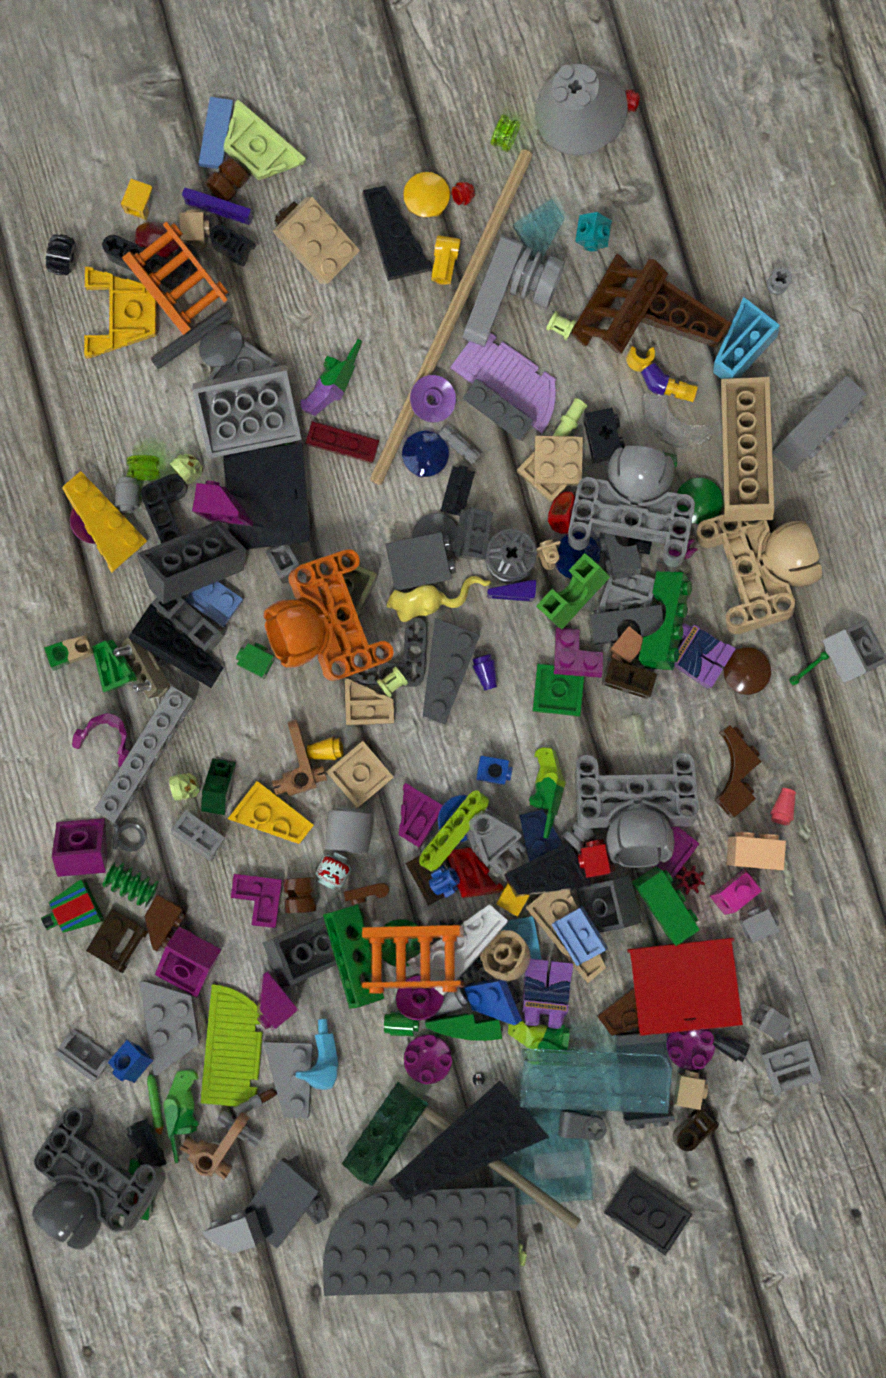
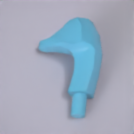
(325, 1071)

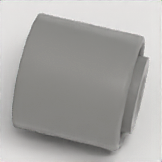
(348, 830)

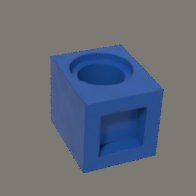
(483, 775)
(138, 1060)

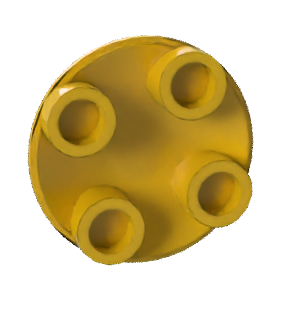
(426, 194)

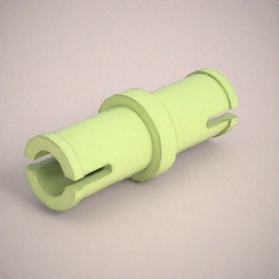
(571, 418)

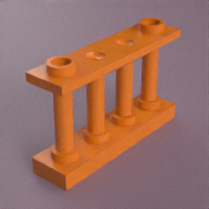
(152, 280)
(425, 936)

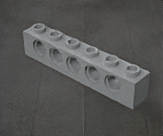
(144, 755)

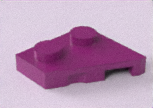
(417, 815)

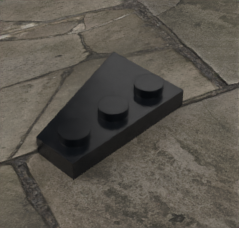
(549, 873)

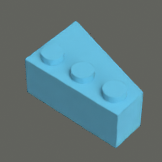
(746, 340)

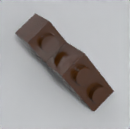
(743, 759)

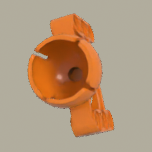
(311, 621)

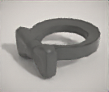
(116, 843)

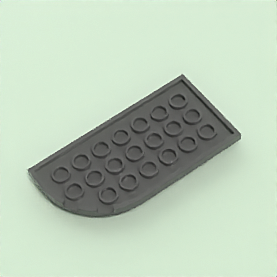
(425, 1244)

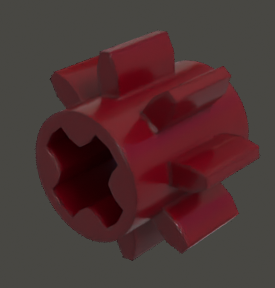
(695, 875)

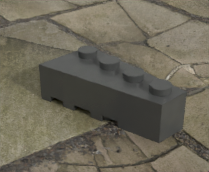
(448, 663)

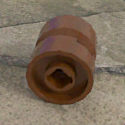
(228, 178)
(299, 895)

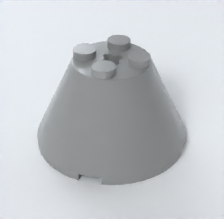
(581, 109)

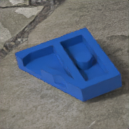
(493, 1000)

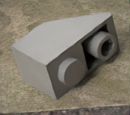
(236, 1233)

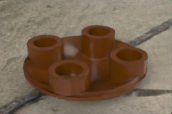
(747, 671)

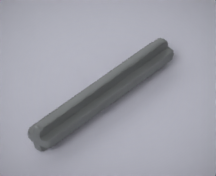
(190, 338)

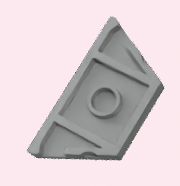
(169, 1024)

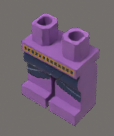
(702, 655)
(546, 1000)

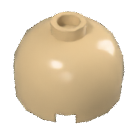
(506, 956)

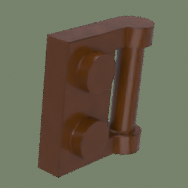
(359, 894)

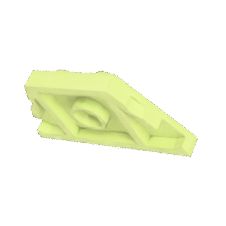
(258, 145)

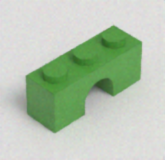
(585, 582)

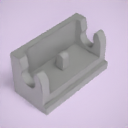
(197, 835)
(83, 1055)

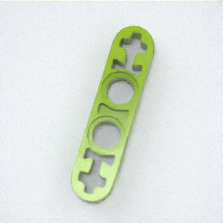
(438, 849)

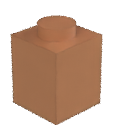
(626, 646)

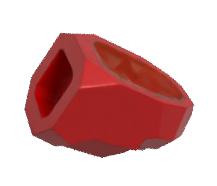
(561, 512)

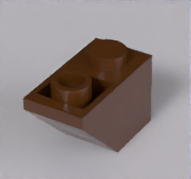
(161, 920)

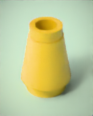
(326, 749)

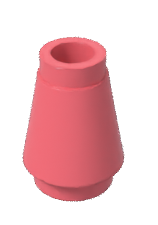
(783, 809)

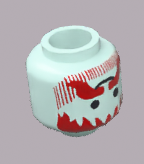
(333, 871)

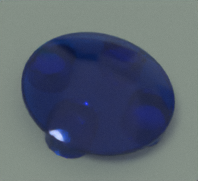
(425, 454)
(569, 556)

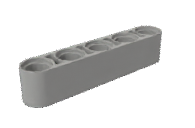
(493, 290)

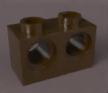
(629, 679)

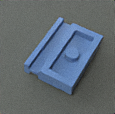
(215, 602)
(579, 936)

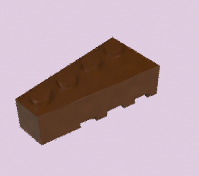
(685, 316)

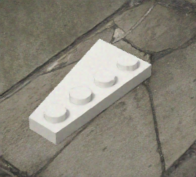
(478, 934)

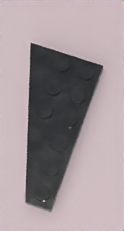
(480, 1136)

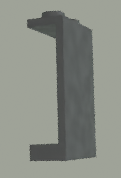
(648, 1044)

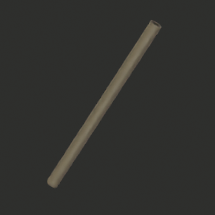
(514, 1177)

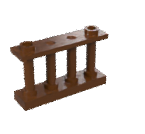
(632, 310)

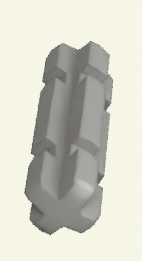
(459, 444)
(252, 1138)

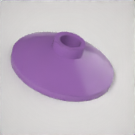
(443, 396)

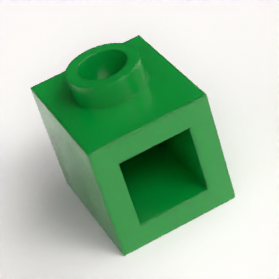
(255, 659)

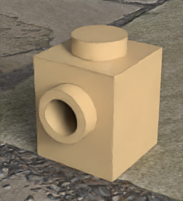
(194, 228)
(690, 1090)

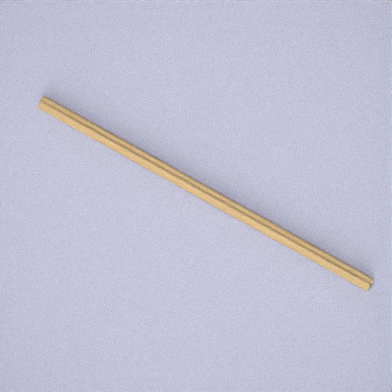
(453, 311)

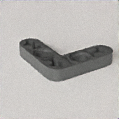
(402, 667)

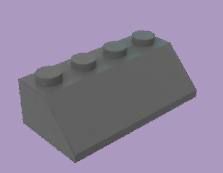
(191, 561)

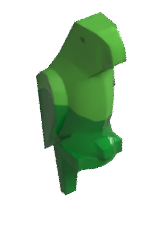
(180, 1108)

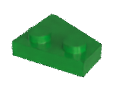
(112, 670)

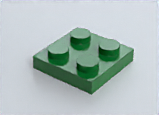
(557, 692)

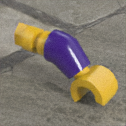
(656, 379)

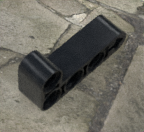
(125, 246)
(162, 505)

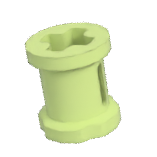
(560, 325)
(392, 682)

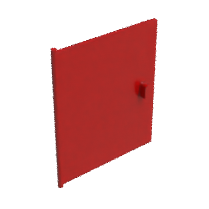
(686, 987)

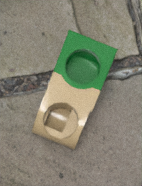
(68, 652)

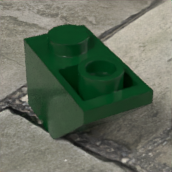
(218, 786)

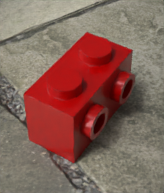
(596, 859)

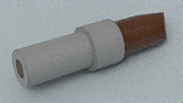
(255, 1102)

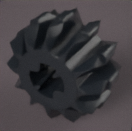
(60, 254)

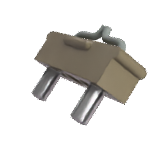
(145, 668)

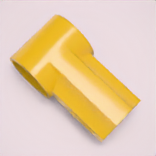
(445, 254)

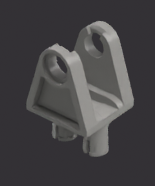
(492, 836)

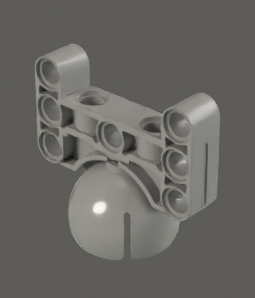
(638, 492)
(639, 821)

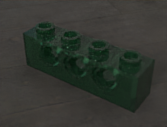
(385, 1134)

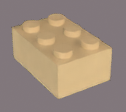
(316, 240)

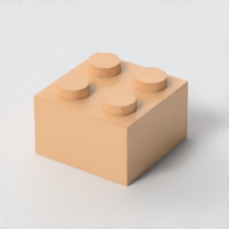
(752, 852)

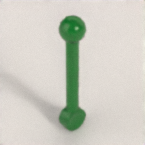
(794, 680)

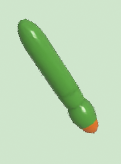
(158, 1122)

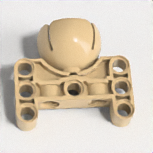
(785, 561)

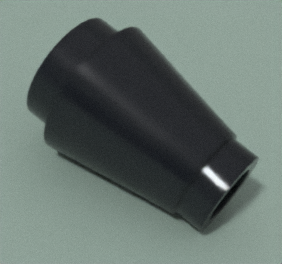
(731, 1046)

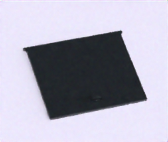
(273, 494)

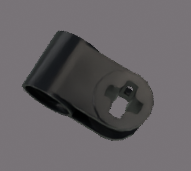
(235, 247)

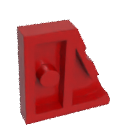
(472, 874)

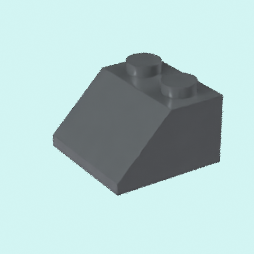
(610, 904)

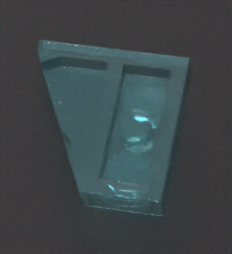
(539, 227)

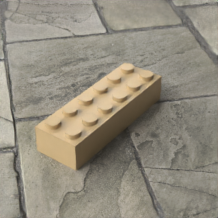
(747, 449)

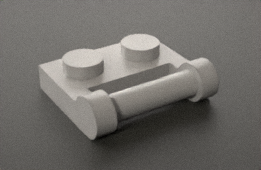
(788, 1060)

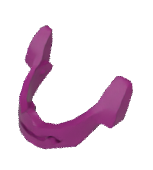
(107, 718)

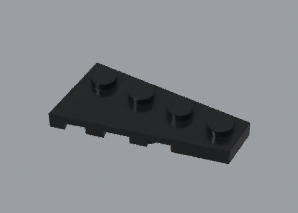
(175, 648)

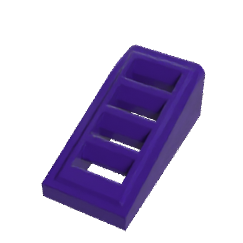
(517, 591)

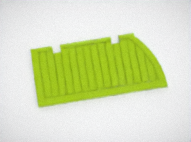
(231, 1048)

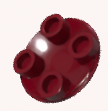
(150, 232)

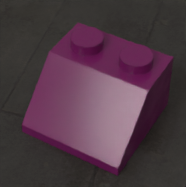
(218, 504)
(80, 847)
(187, 961)
(273, 1004)

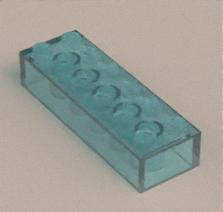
(594, 1080)

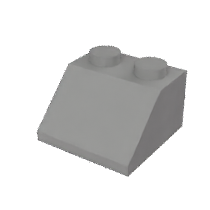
(854, 651)

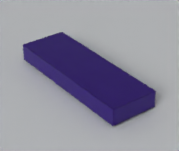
(217, 206)

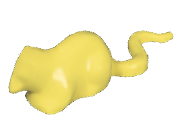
(428, 599)

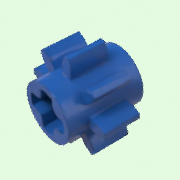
(444, 881)

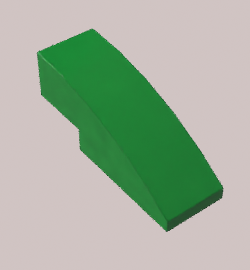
(464, 1027)

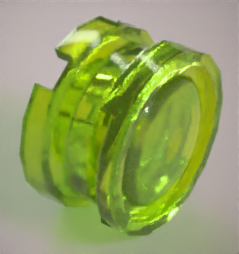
(505, 133)
(143, 467)

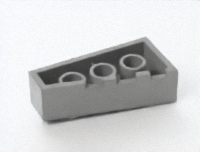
(819, 424)

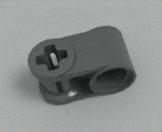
(576, 1125)

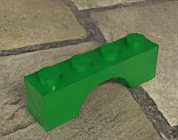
(661, 648)

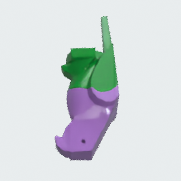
(331, 382)

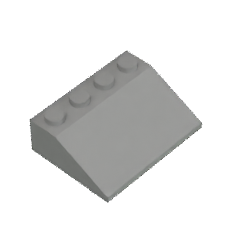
(246, 411)

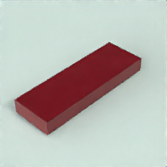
(342, 442)

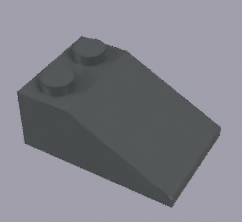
(300, 953)

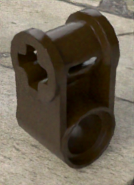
(696, 1129)

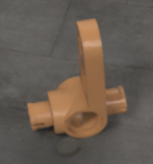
(288, 782)
(215, 1152)

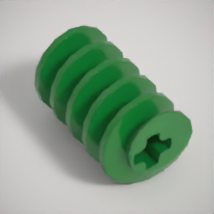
(130, 884)

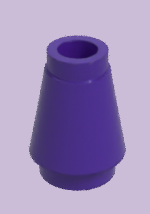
(485, 670)

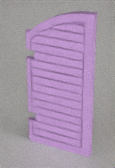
(511, 377)

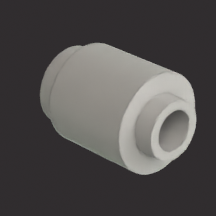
(127, 495)

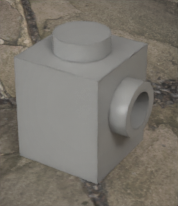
(759, 924)

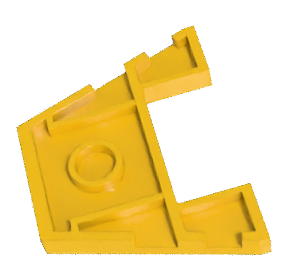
(130, 313)

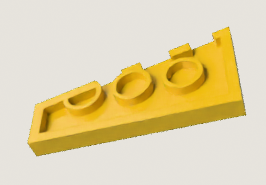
(110, 530)

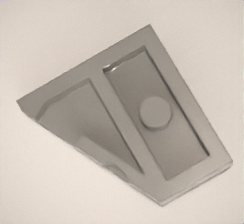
(627, 591)

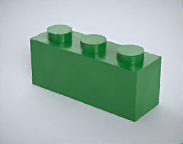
(667, 905)

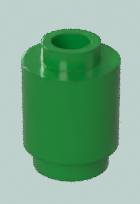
(398, 1025)

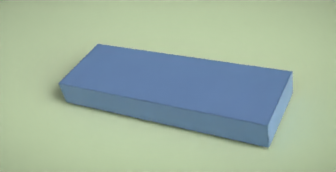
(215, 132)

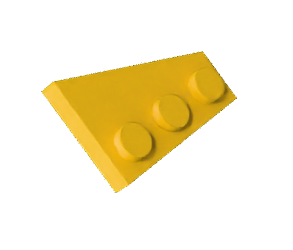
(270, 814)

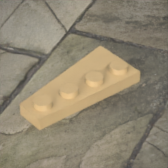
(552, 907)

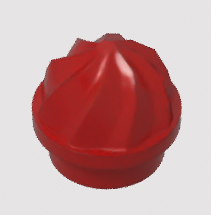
(632, 100)
(463, 193)

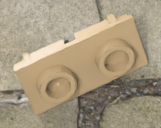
(548, 553)

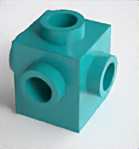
(593, 231)

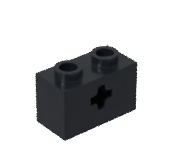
(594, 424)

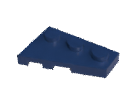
(533, 830)

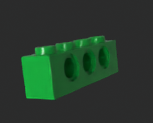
(343, 949)

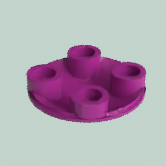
(691, 1048)
(427, 1059)

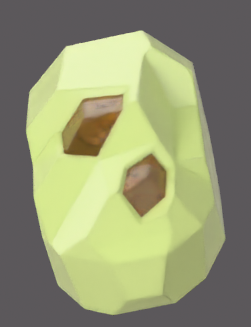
(187, 467)
(184, 786)

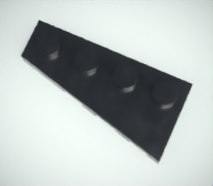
(396, 245)

